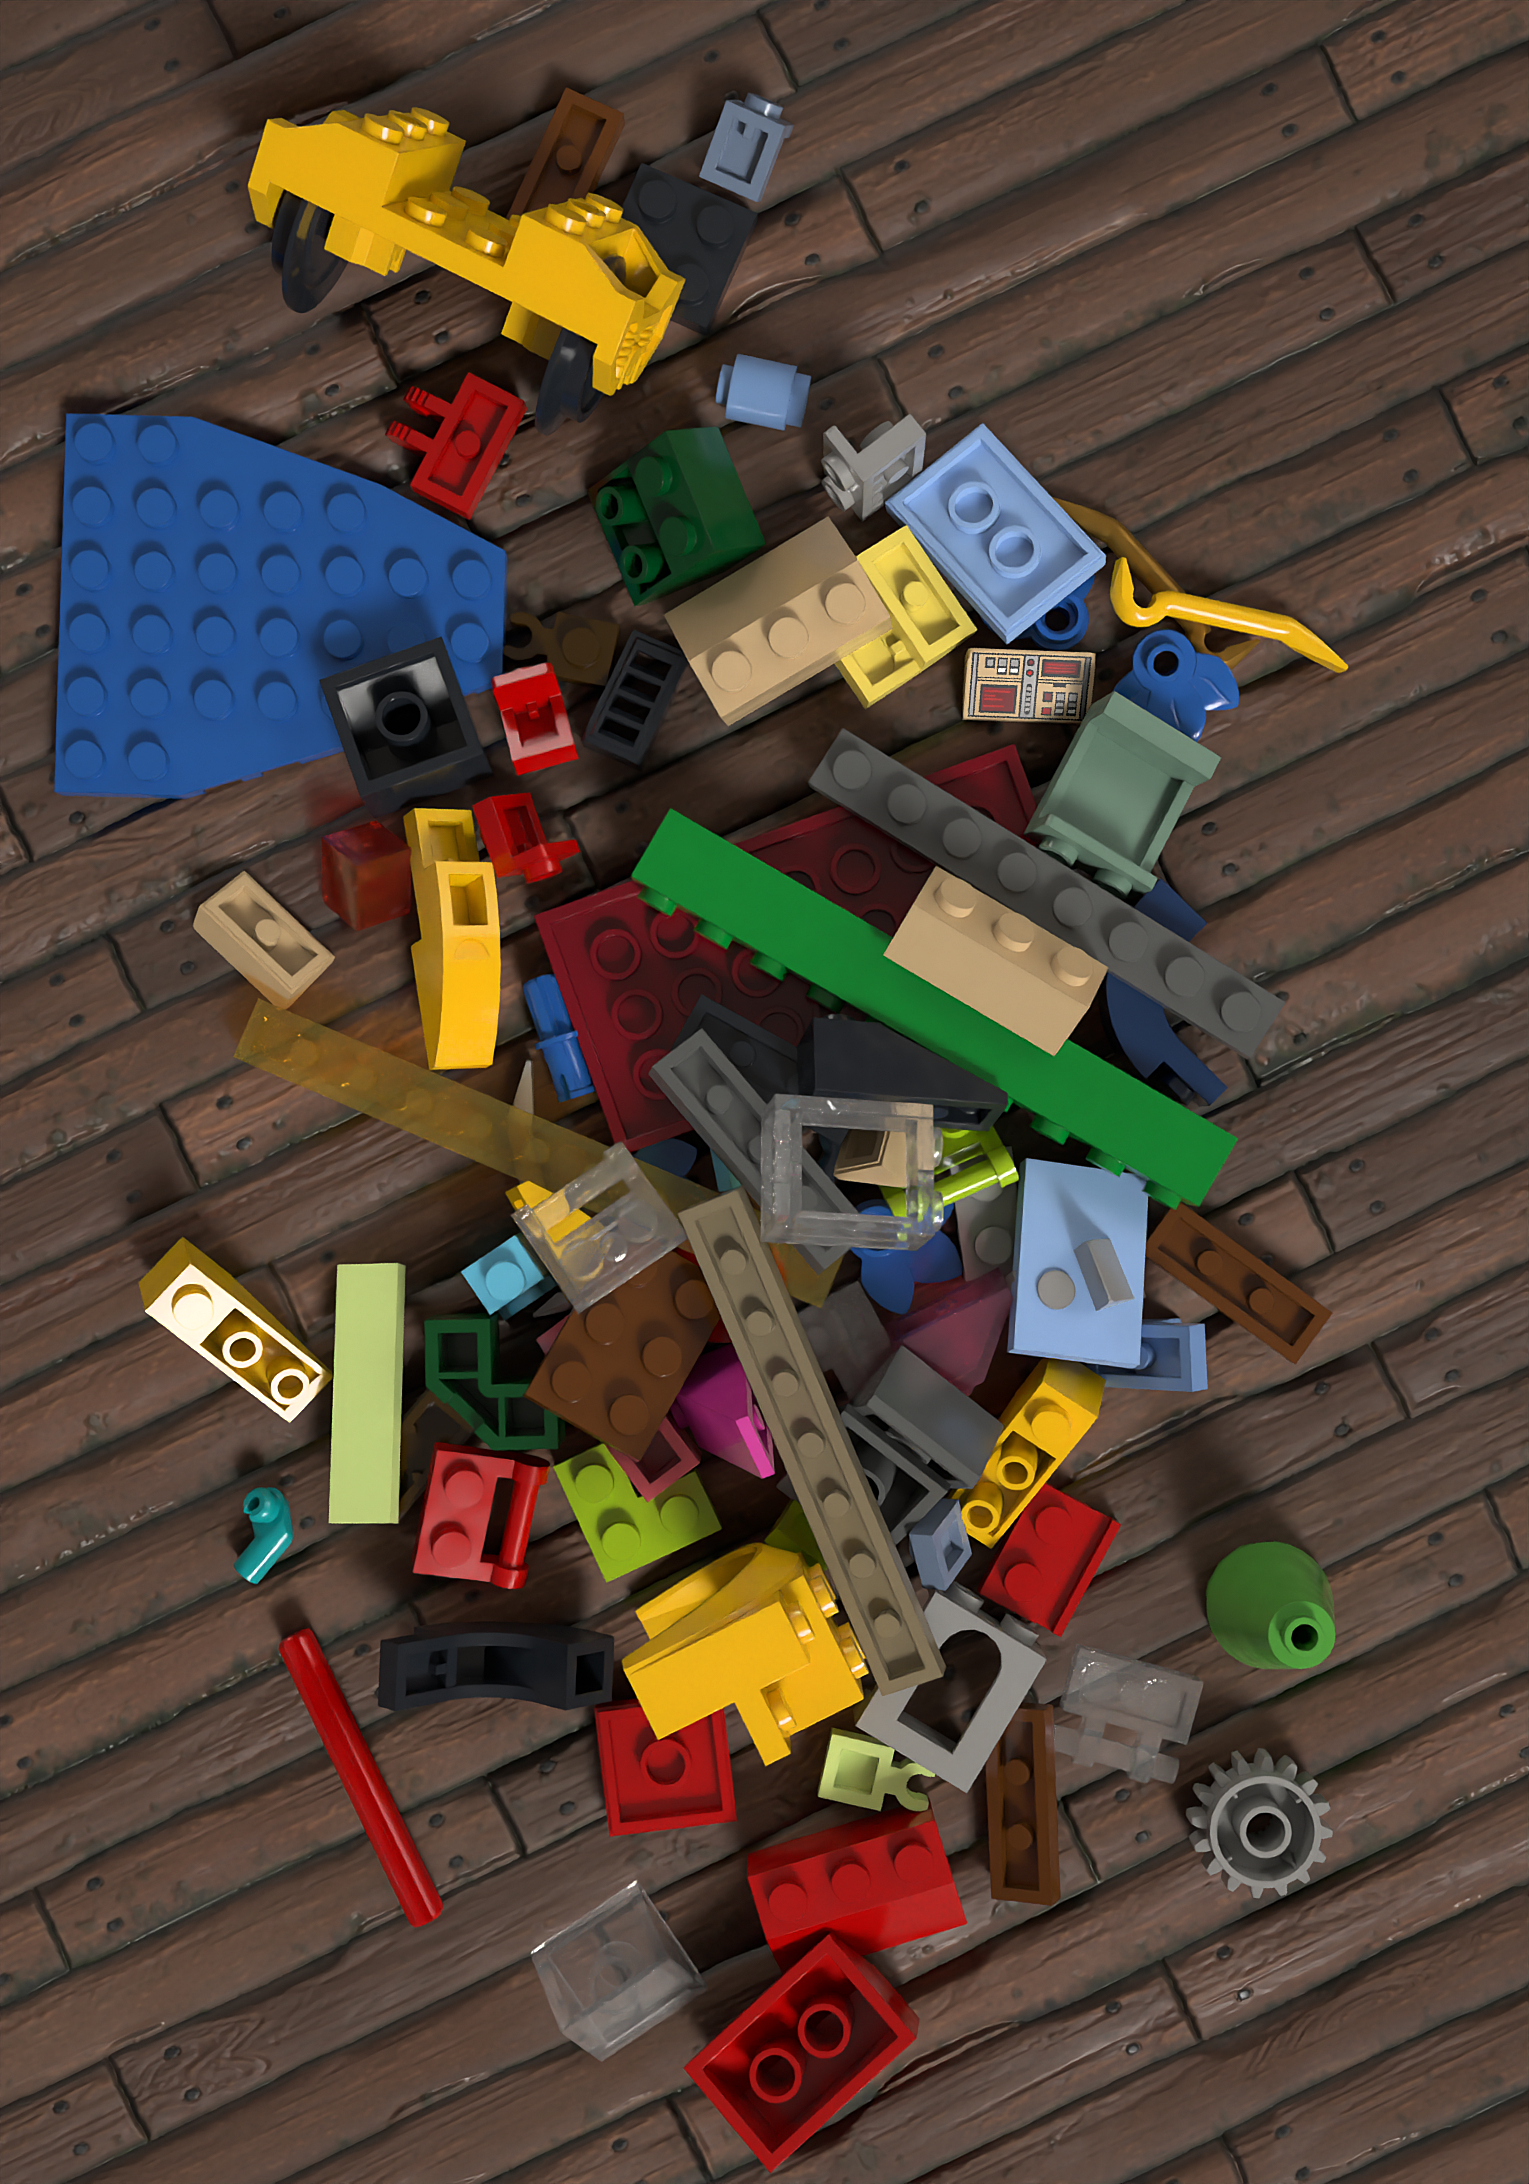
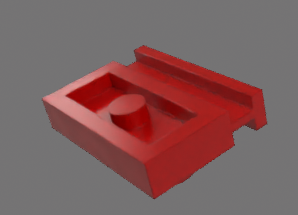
(1049, 1558)

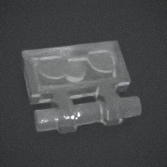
(1132, 1696)

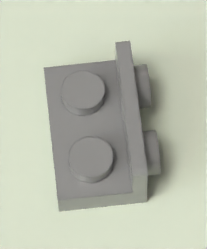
(867, 479)

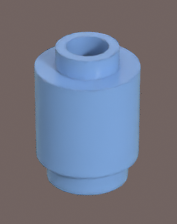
(763, 392)

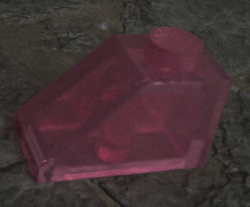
(957, 1330)

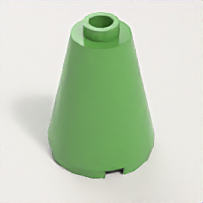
(1271, 1607)

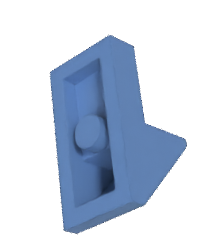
(1169, 1359)

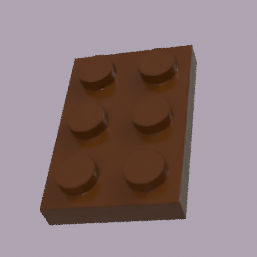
(628, 1355)

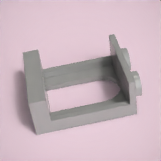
(1020, 1664)

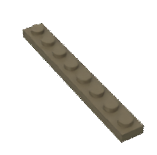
(812, 1441)

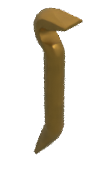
(1148, 572)

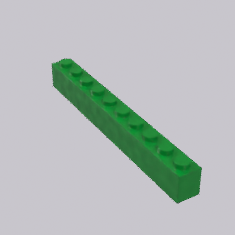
(845, 965)

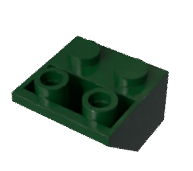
(676, 514)

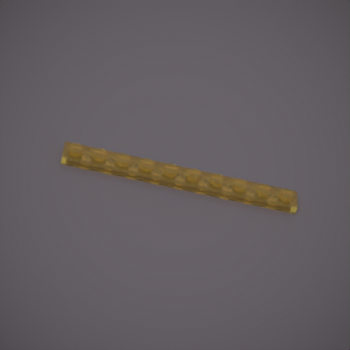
(470, 1122)

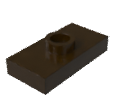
(421, 1427)

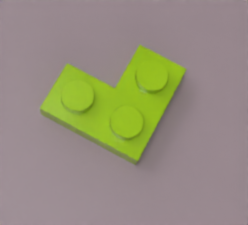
(619, 1521)

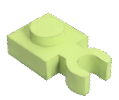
(862, 1770)

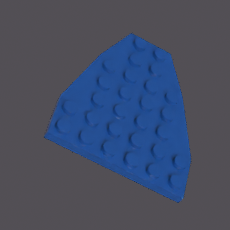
(222, 587)

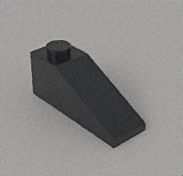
(876, 1064)

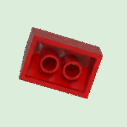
(861, 1881)
(804, 2049)

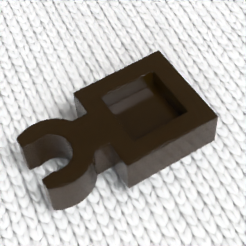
(576, 647)

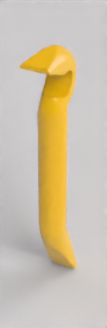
(1217, 614)

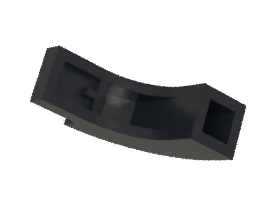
(496, 1660)

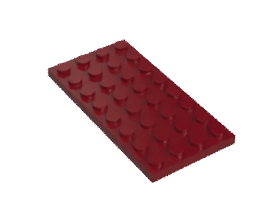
(639, 973)

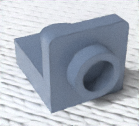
(746, 146)

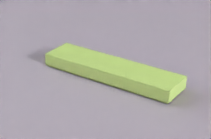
(367, 1394)

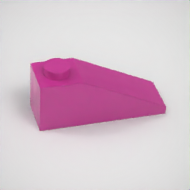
(725, 1412)

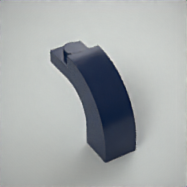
(1138, 1025)

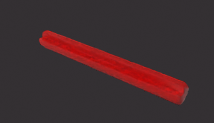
(361, 1777)

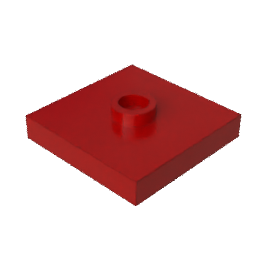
(666, 1780)

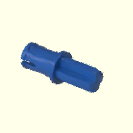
(557, 1038)

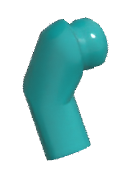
(272, 1532)

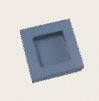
(940, 1545)

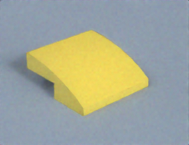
(922, 613)

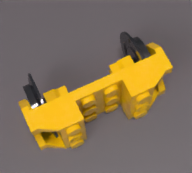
(373, 186)

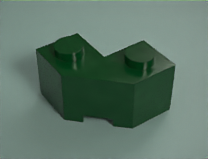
(465, 1374)

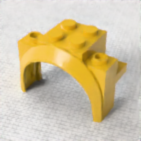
(750, 1635)

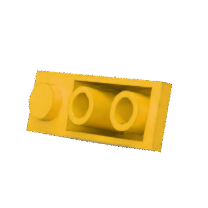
(232, 1329)
(1038, 1433)

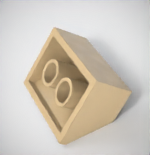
(779, 621)
(996, 961)

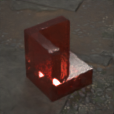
(366, 875)

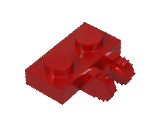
(465, 447)

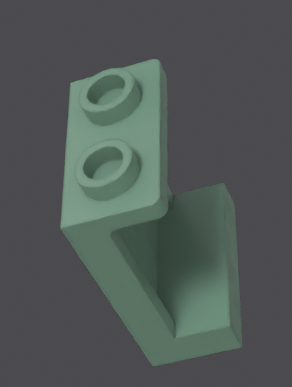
(1119, 795)

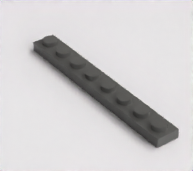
(1046, 893)

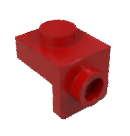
(534, 718)
(516, 838)

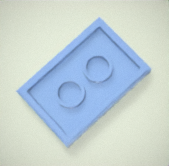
(995, 533)
(1056, 1214)

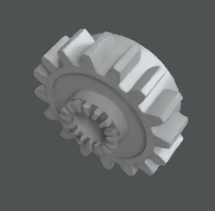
(1280, 1851)

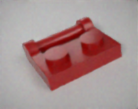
(459, 1509)

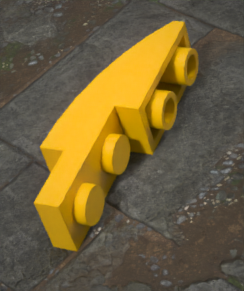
(460, 942)

